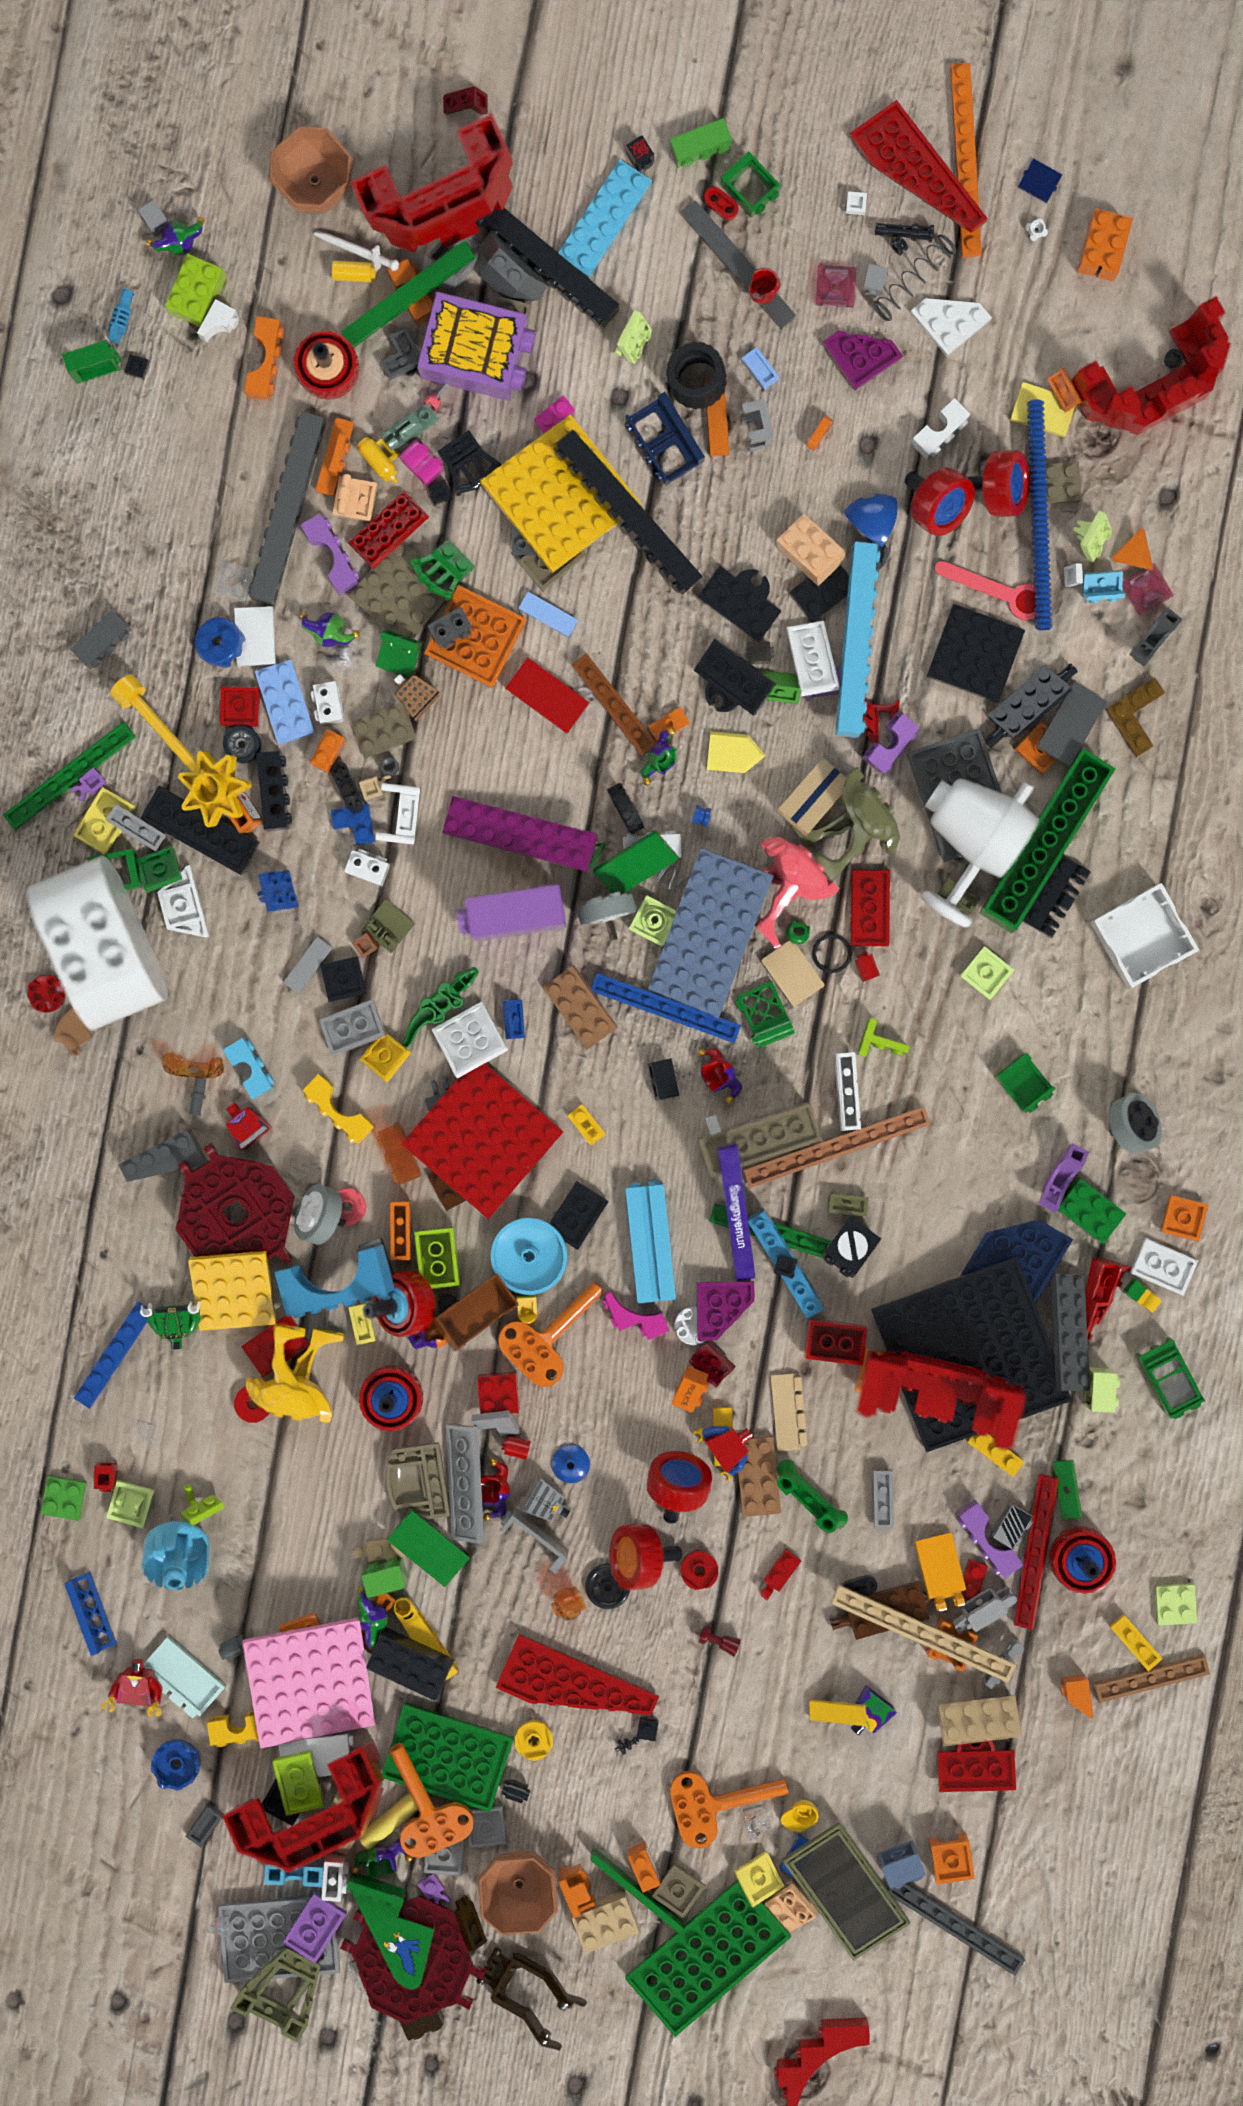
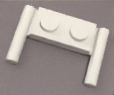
(406, 814)

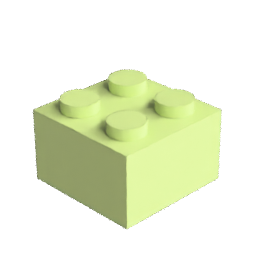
(1102, 1390)

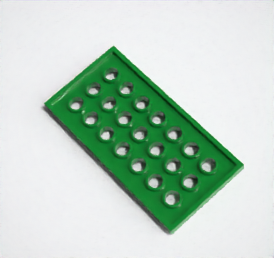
(692, 1981)

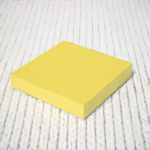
(759, 1879)

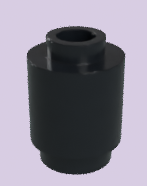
(515, 1791)

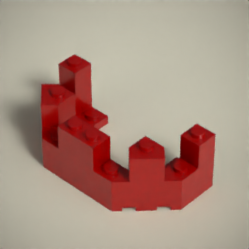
(447, 205)
(1204, 352)
(938, 1389)
(290, 1848)

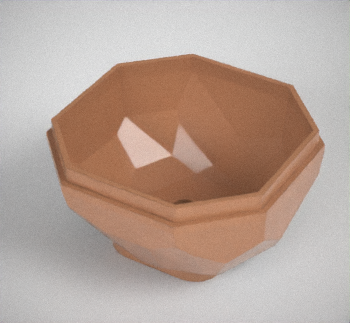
(308, 156)
(514, 1907)

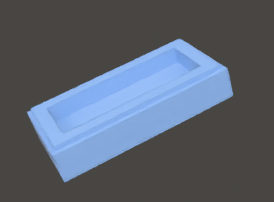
(760, 368)

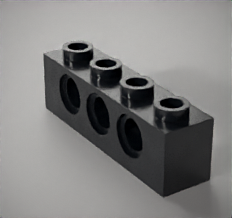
(265, 762)

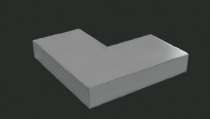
(500, 1420)

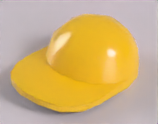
(800, 1816)

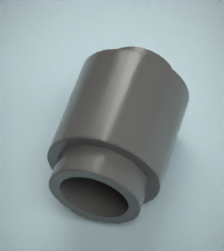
(232, 1648)

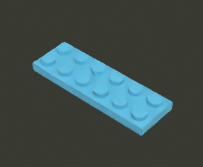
(605, 217)

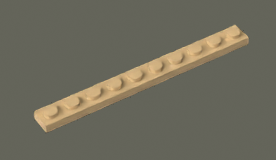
(923, 1633)

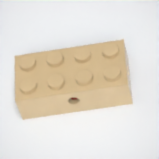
(979, 1720)

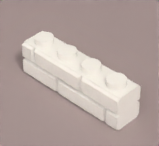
(847, 1091)

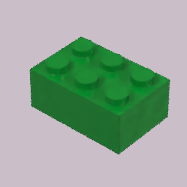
(1090, 1210)

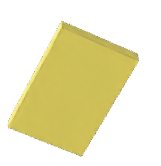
(1055, 418)
(94, 828)

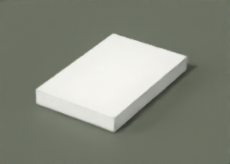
(259, 632)
(1163, 1266)

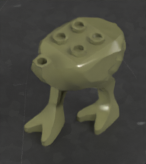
(866, 818)

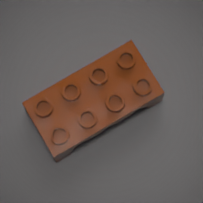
(475, 1312)

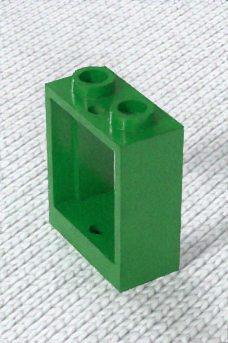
(746, 162)
(92, 361)
(131, 857)

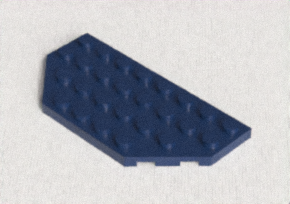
(1035, 1245)

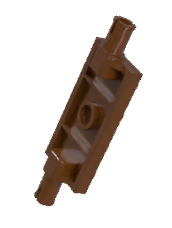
(903, 1598)

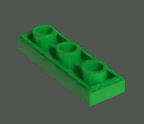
(1068, 1500)

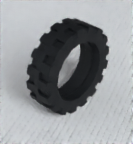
(625, 808)

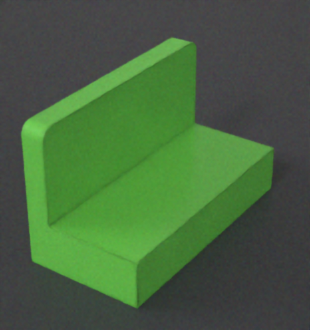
(786, 689)

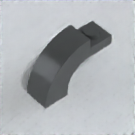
(1155, 636)

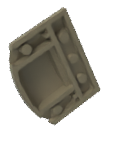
(418, 1481)

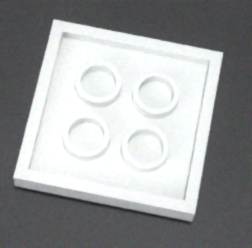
(469, 1039)

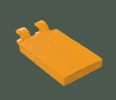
(941, 1569)

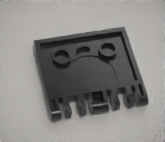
(1052, 895)

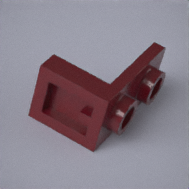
(466, 99)

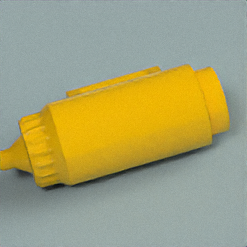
(377, 458)

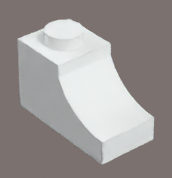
(219, 319)

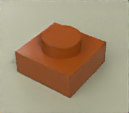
(365, 944)

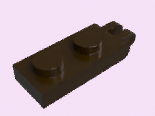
(469, 1923)

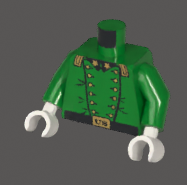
(173, 1321)

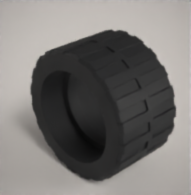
(696, 353)

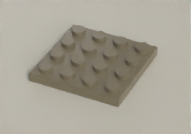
(396, 596)

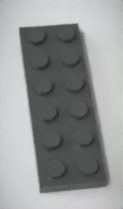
(1070, 1332)

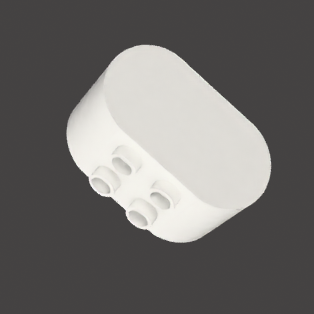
(97, 943)

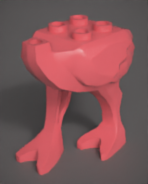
(797, 877)

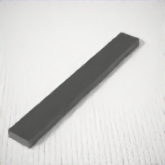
(733, 259)
(958, 1927)

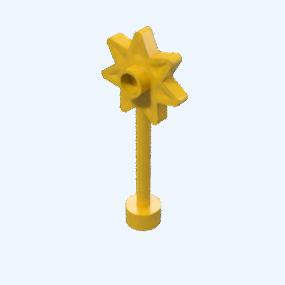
(210, 782)

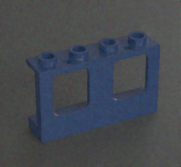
(675, 434)

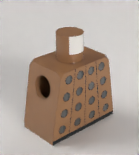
(416, 695)

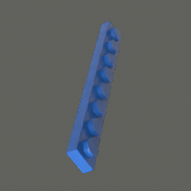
(665, 1008)

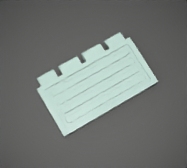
(184, 1677)

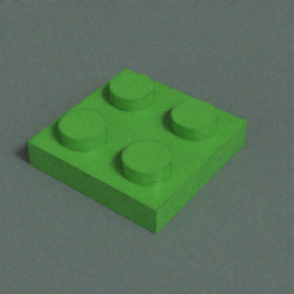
(63, 1498)

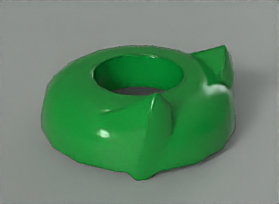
(792, 937)

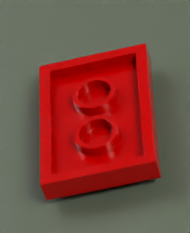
(262, 1347)

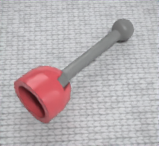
(434, 399)

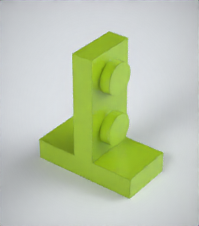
(879, 1042)

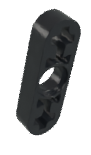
(340, 782)

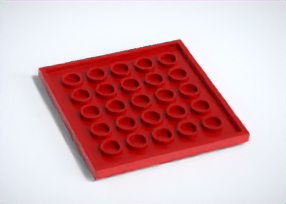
(482, 1138)

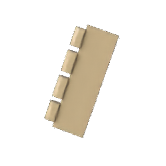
(785, 1405)

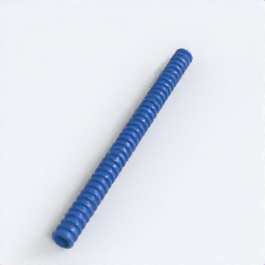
(1039, 514)

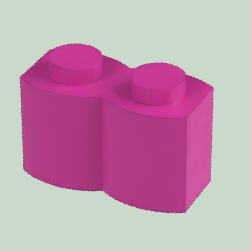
(421, 462)

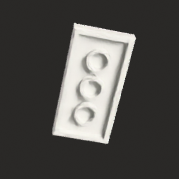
(812, 658)

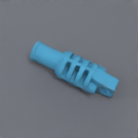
(120, 317)

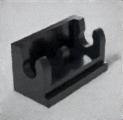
(663, 1079)

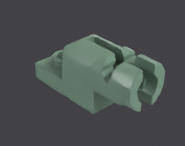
(409, 427)

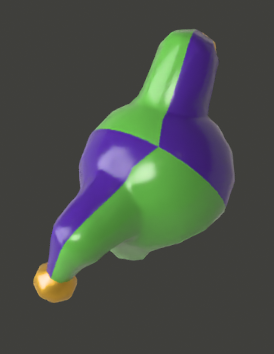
(328, 630)

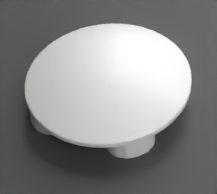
(686, 1326)

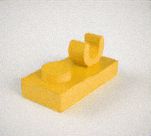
(586, 1124)

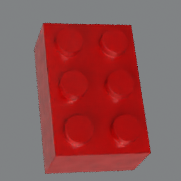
(835, 1341)

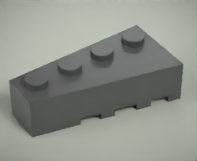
(164, 1157)

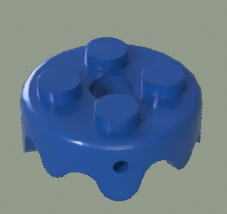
(227, 650)
(166, 1773)

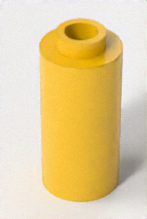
(353, 271)

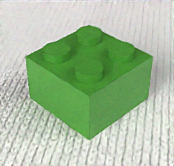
(385, 1576)

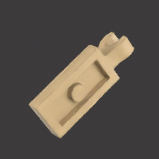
(377, 1550)

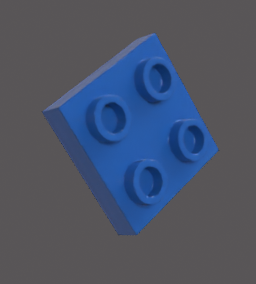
(277, 891)

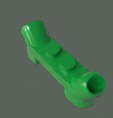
(792, 1482)

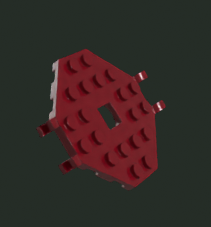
(220, 1184)
(444, 1972)

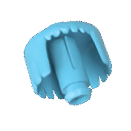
(176, 1555)

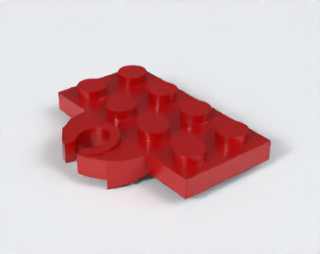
(976, 1768)

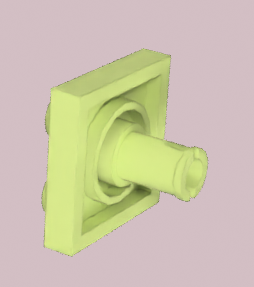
(653, 921)

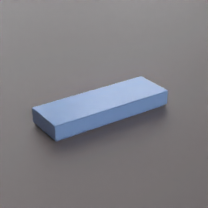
(548, 614)

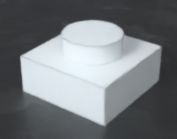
(856, 203)
(1073, 575)

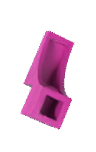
(651, 1324)

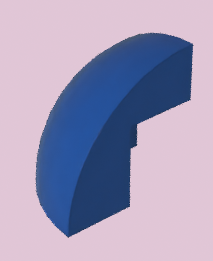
(874, 516)

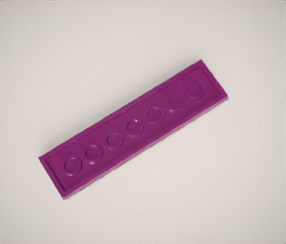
(520, 833)

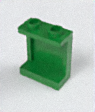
(1025, 1083)

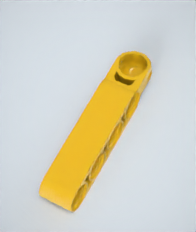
(419, 1628)

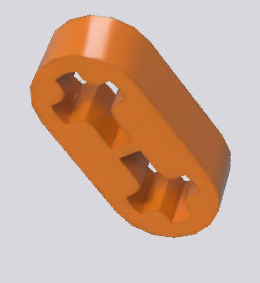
(819, 433)

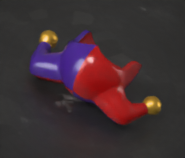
(719, 1074)
(495, 1490)

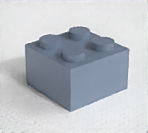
(901, 1865)

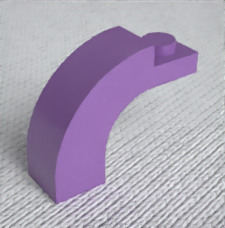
(1061, 1175)

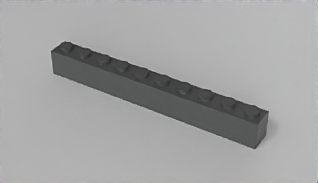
(287, 508)

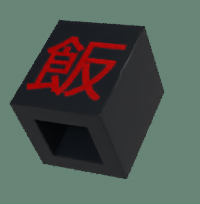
(640, 153)

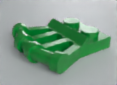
(450, 561)

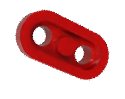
(723, 202)

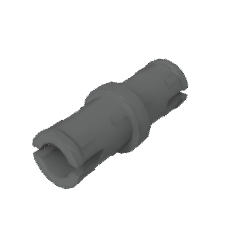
(197, 1096)

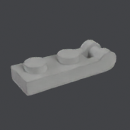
(1011, 1650)

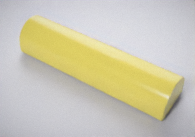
(389, 1821)

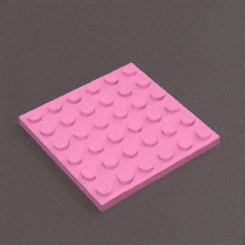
(309, 1682)

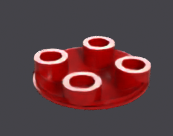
(46, 993)

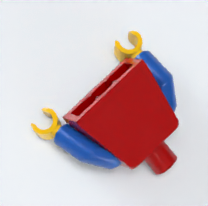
(727, 1447)

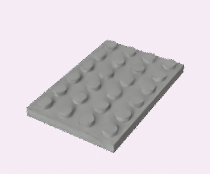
(258, 1935)

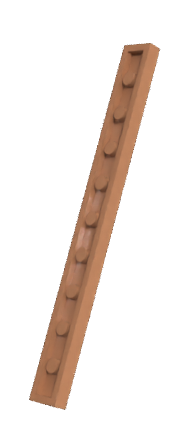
(836, 1147)

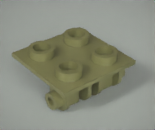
(388, 926)

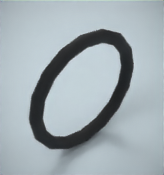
(815, 956)

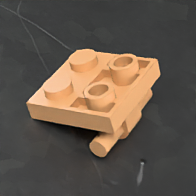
(354, 498)
(791, 1906)

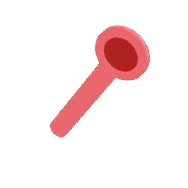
(1020, 599)

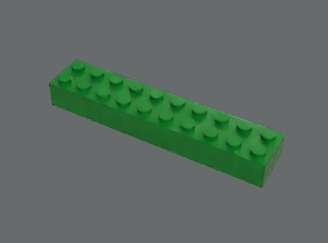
(1048, 842)

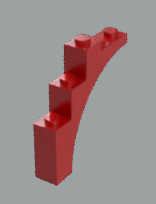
(834, 2037)

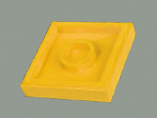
(385, 1056)

